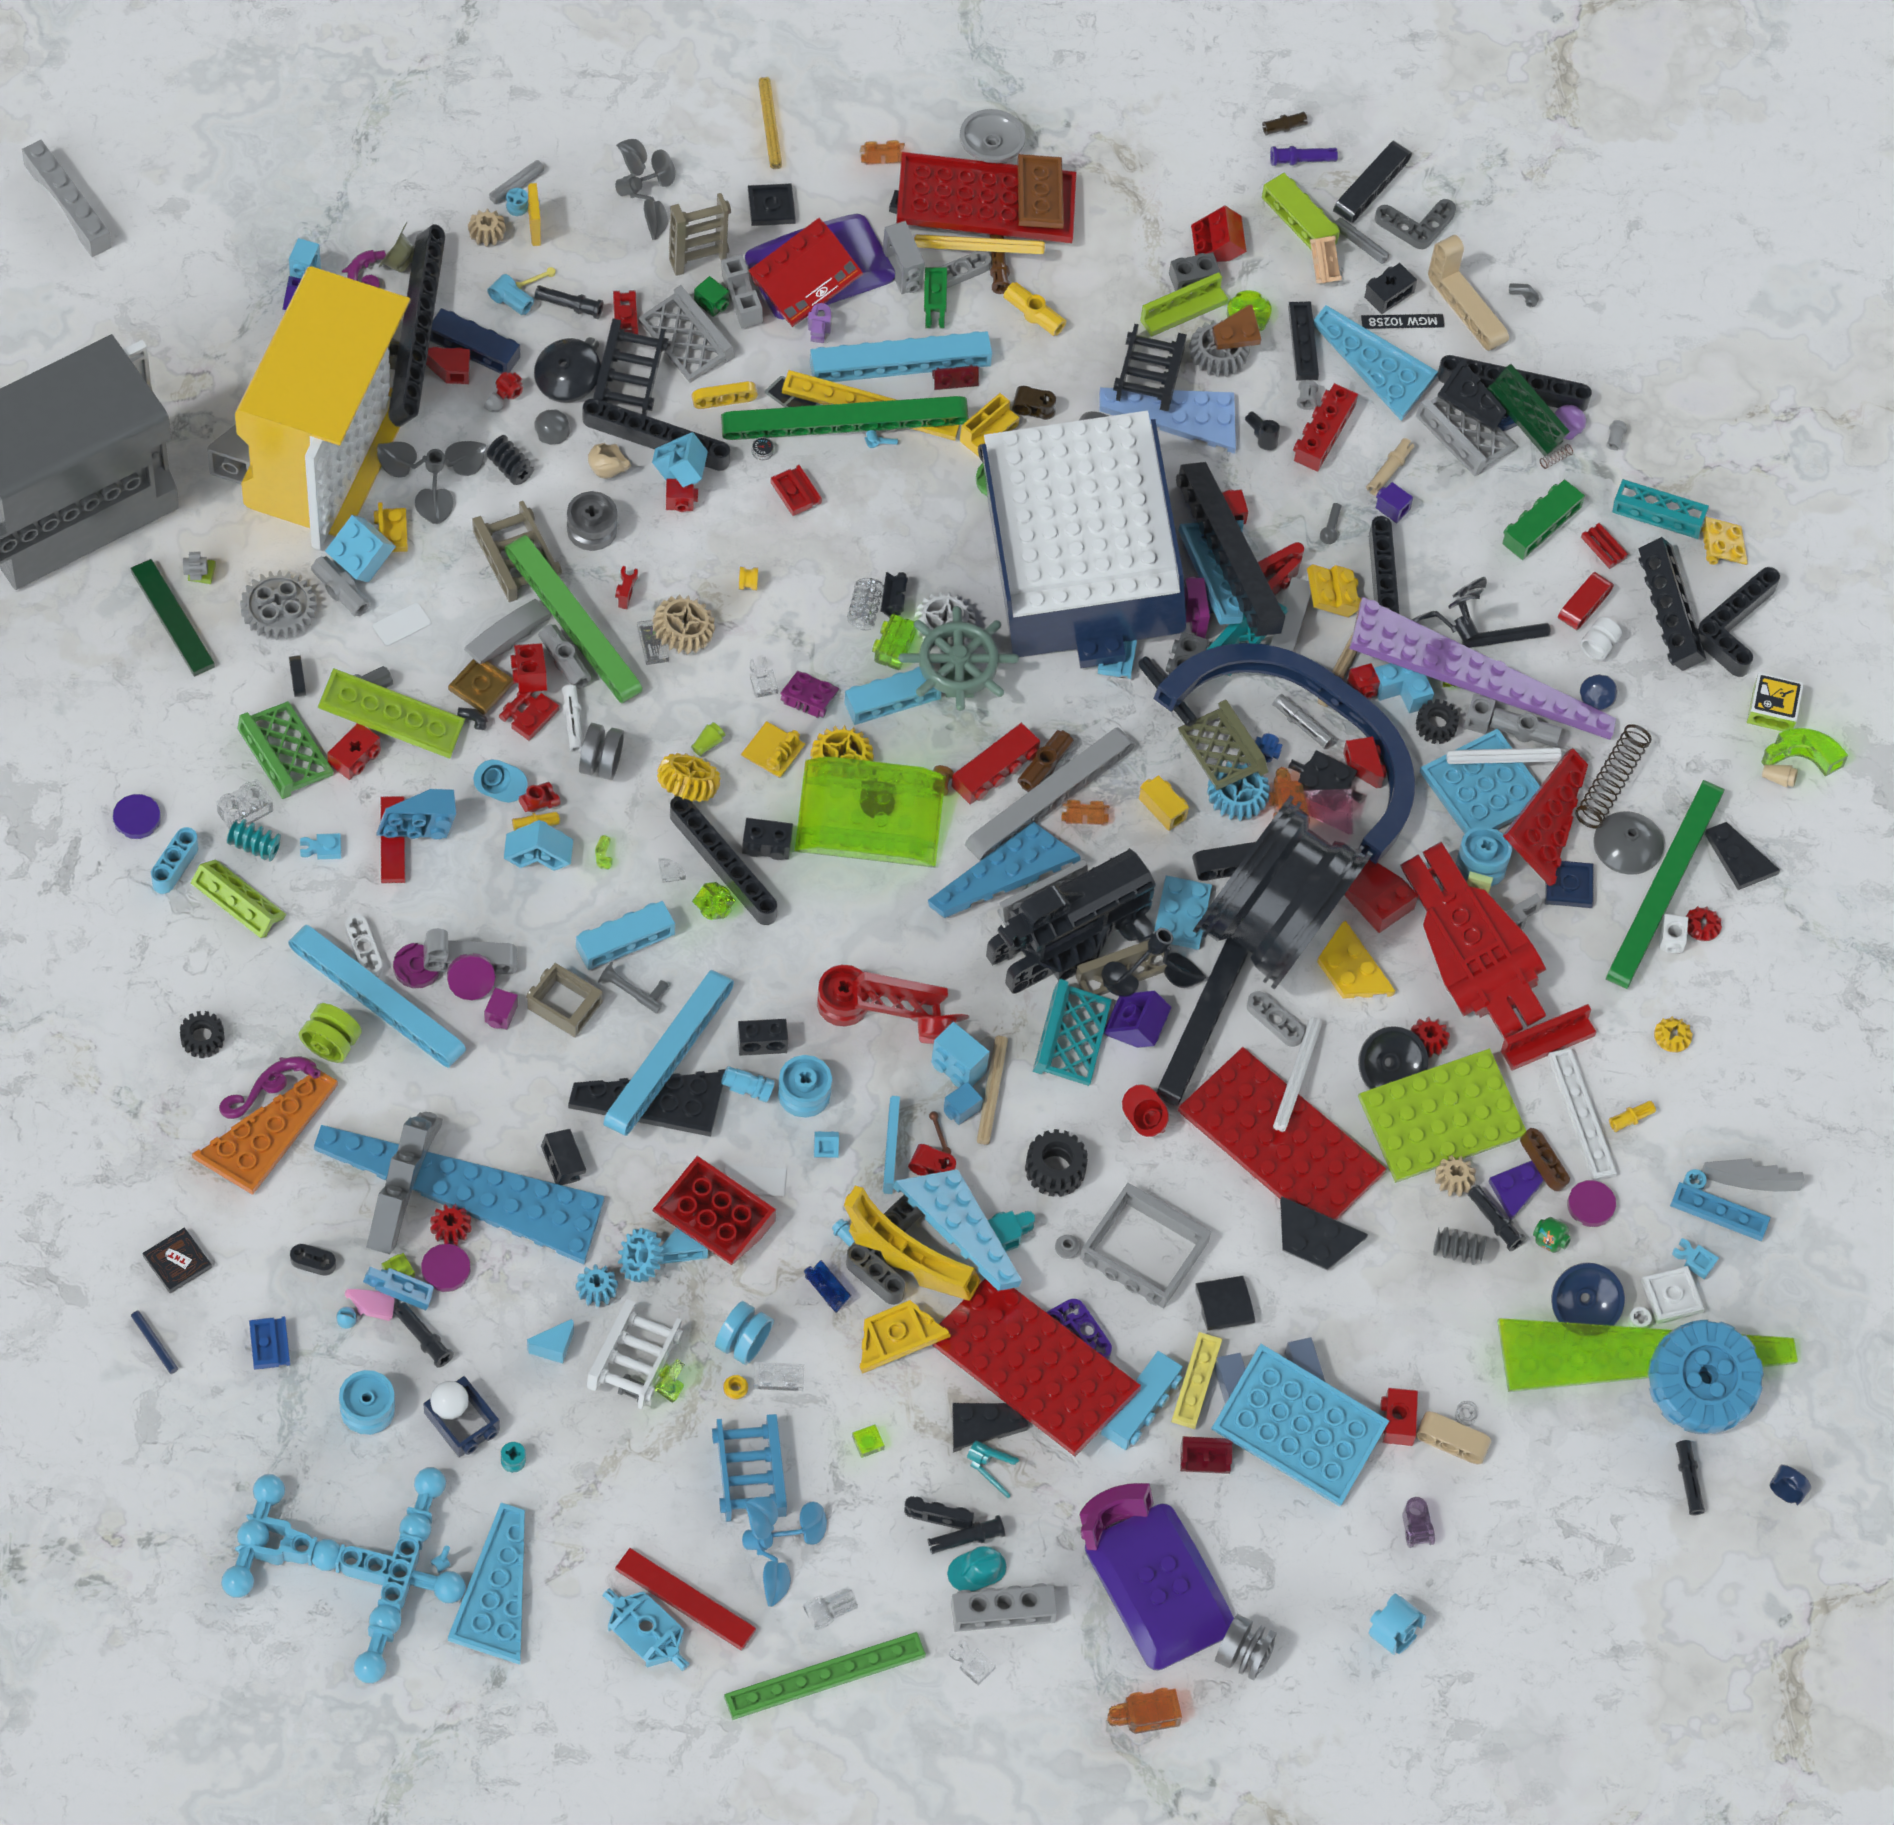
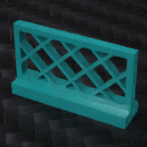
(1052, 1027)

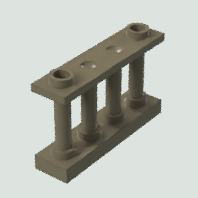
(679, 231)
(492, 549)

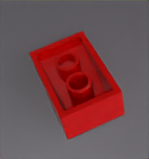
(1381, 896)

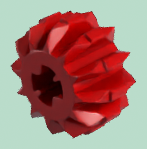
(1438, 1034)
(441, 1222)

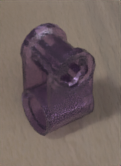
(1418, 1527)

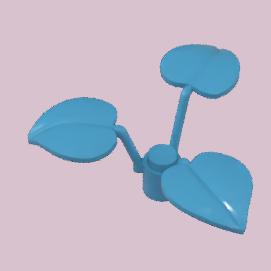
(762, 1517)

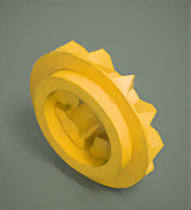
(1677, 1043)

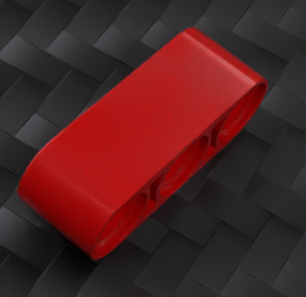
(1585, 601)

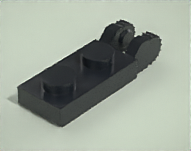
(938, 1513)

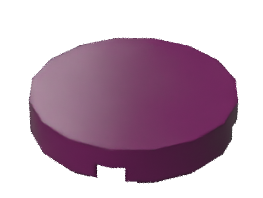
(410, 969)
(470, 976)
(1591, 1203)
(445, 1267)

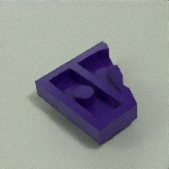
(1516, 1186)

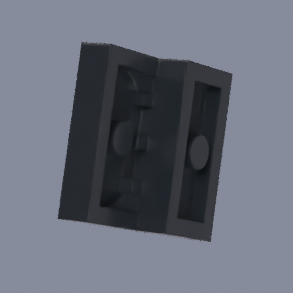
(1225, 1303)

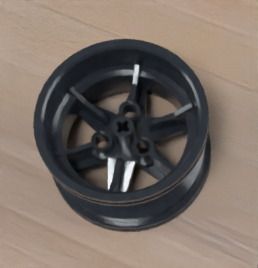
(1282, 892)

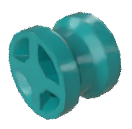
(513, 1463)

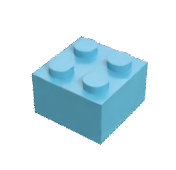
(360, 548)
(959, 1056)

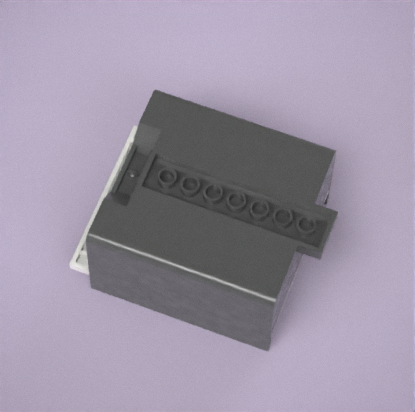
(80, 458)

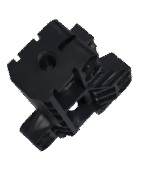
(1072, 921)

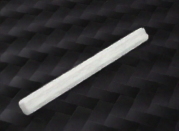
(1297, 1074)

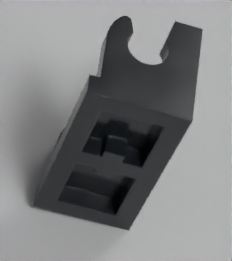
(563, 1157)

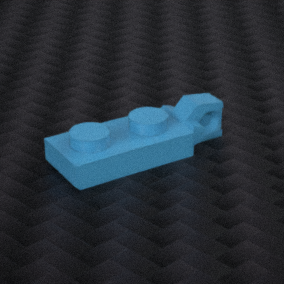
(400, 1286)

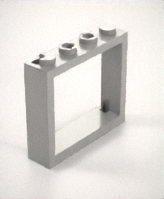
(1162, 1214)

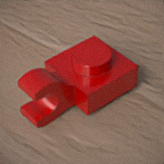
(625, 590)

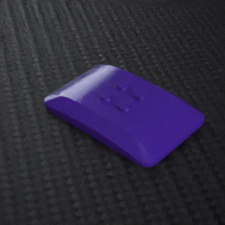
(860, 243)
(1160, 1587)

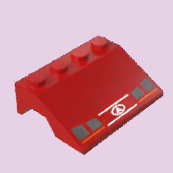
(805, 272)

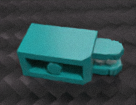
(1011, 1227)

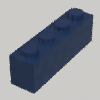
(484, 344)

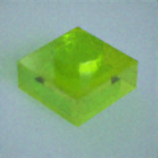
(868, 1441)

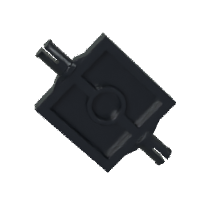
(1325, 773)

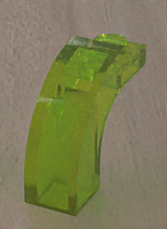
(1808, 744)

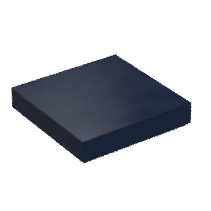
(1572, 885)

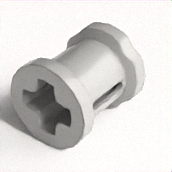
(1307, 394)

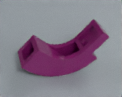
(1112, 1506)

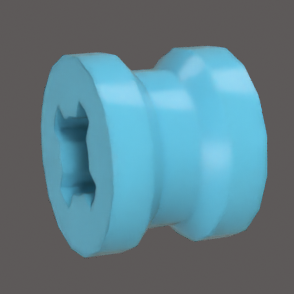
(513, 197)

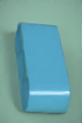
(174, 870)

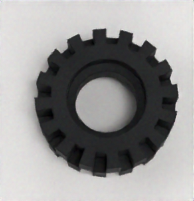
(1434, 732)
(206, 1046)

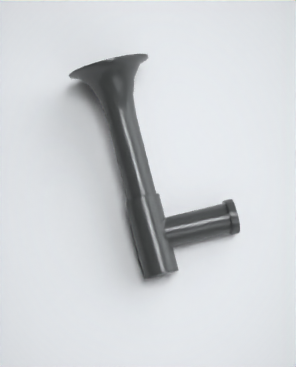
(649, 1001)

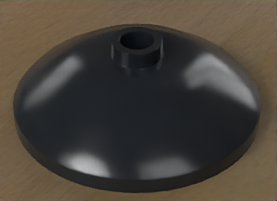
(568, 381)
(1399, 1045)

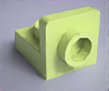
(1479, 881)

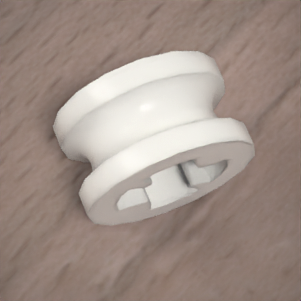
(1645, 1315)

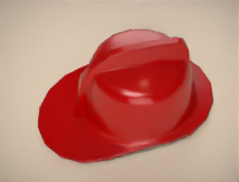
(931, 1027)
(1145, 1110)

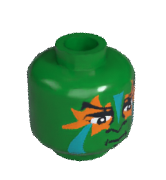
(1552, 1234)

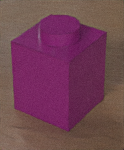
(500, 1009)

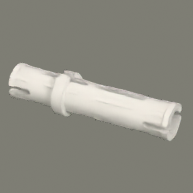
(569, 696)

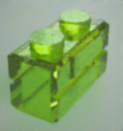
(895, 640)

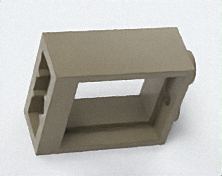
(581, 1016)

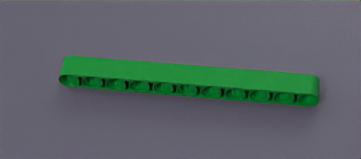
(844, 418)
(1665, 884)

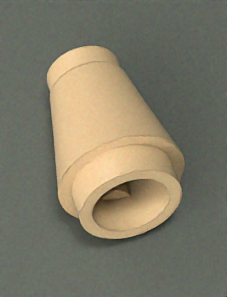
(1780, 774)

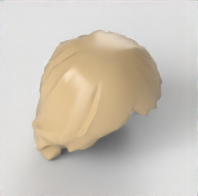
(607, 460)

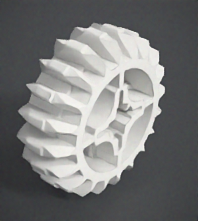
(934, 611)

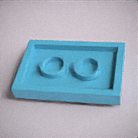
(1181, 909)

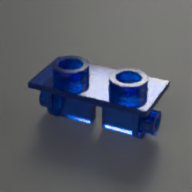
(827, 1285)

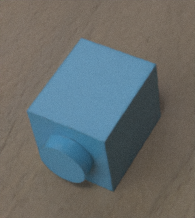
(962, 1103)

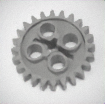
(278, 605)

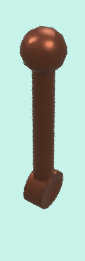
(934, 1117)

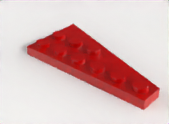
(1546, 819)

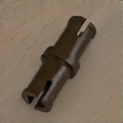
(1284, 123)

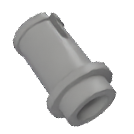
(1617, 430)

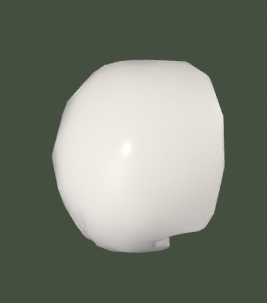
(449, 1400)

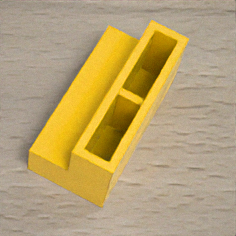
(990, 419)

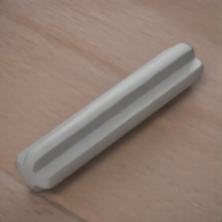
(516, 181)

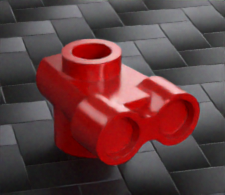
(539, 797)

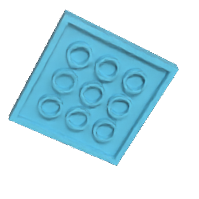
(1481, 792)

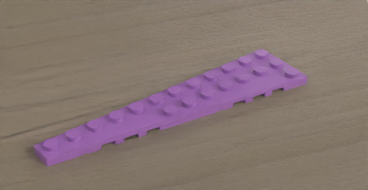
(1422, 650)

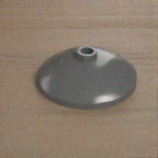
(1624, 852)

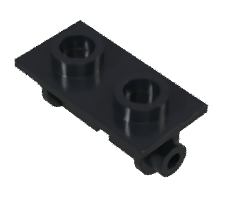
(893, 594)

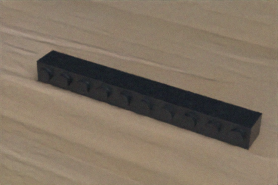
(1230, 549)

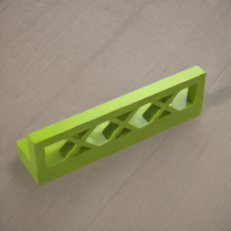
(1182, 306)
(237, 897)

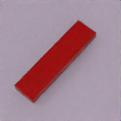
(392, 849)

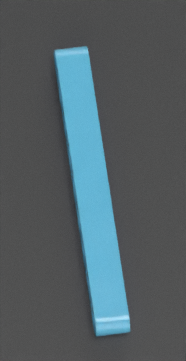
(377, 996)
(668, 1053)

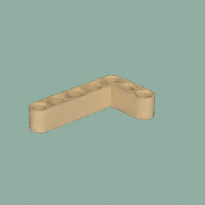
(1461, 296)

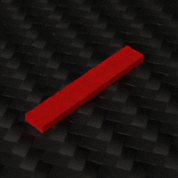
(685, 1599)

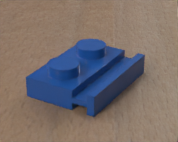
(269, 1343)

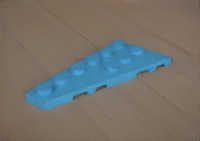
(1006, 868)

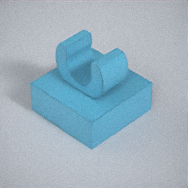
(826, 1144)

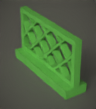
(270, 760)

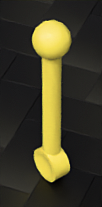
(550, 272)

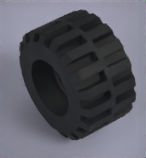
(1061, 1146)

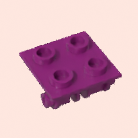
(810, 692)

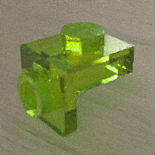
(668, 1384)

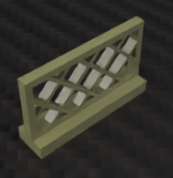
(1248, 750)

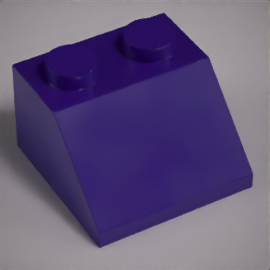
(1138, 1019)

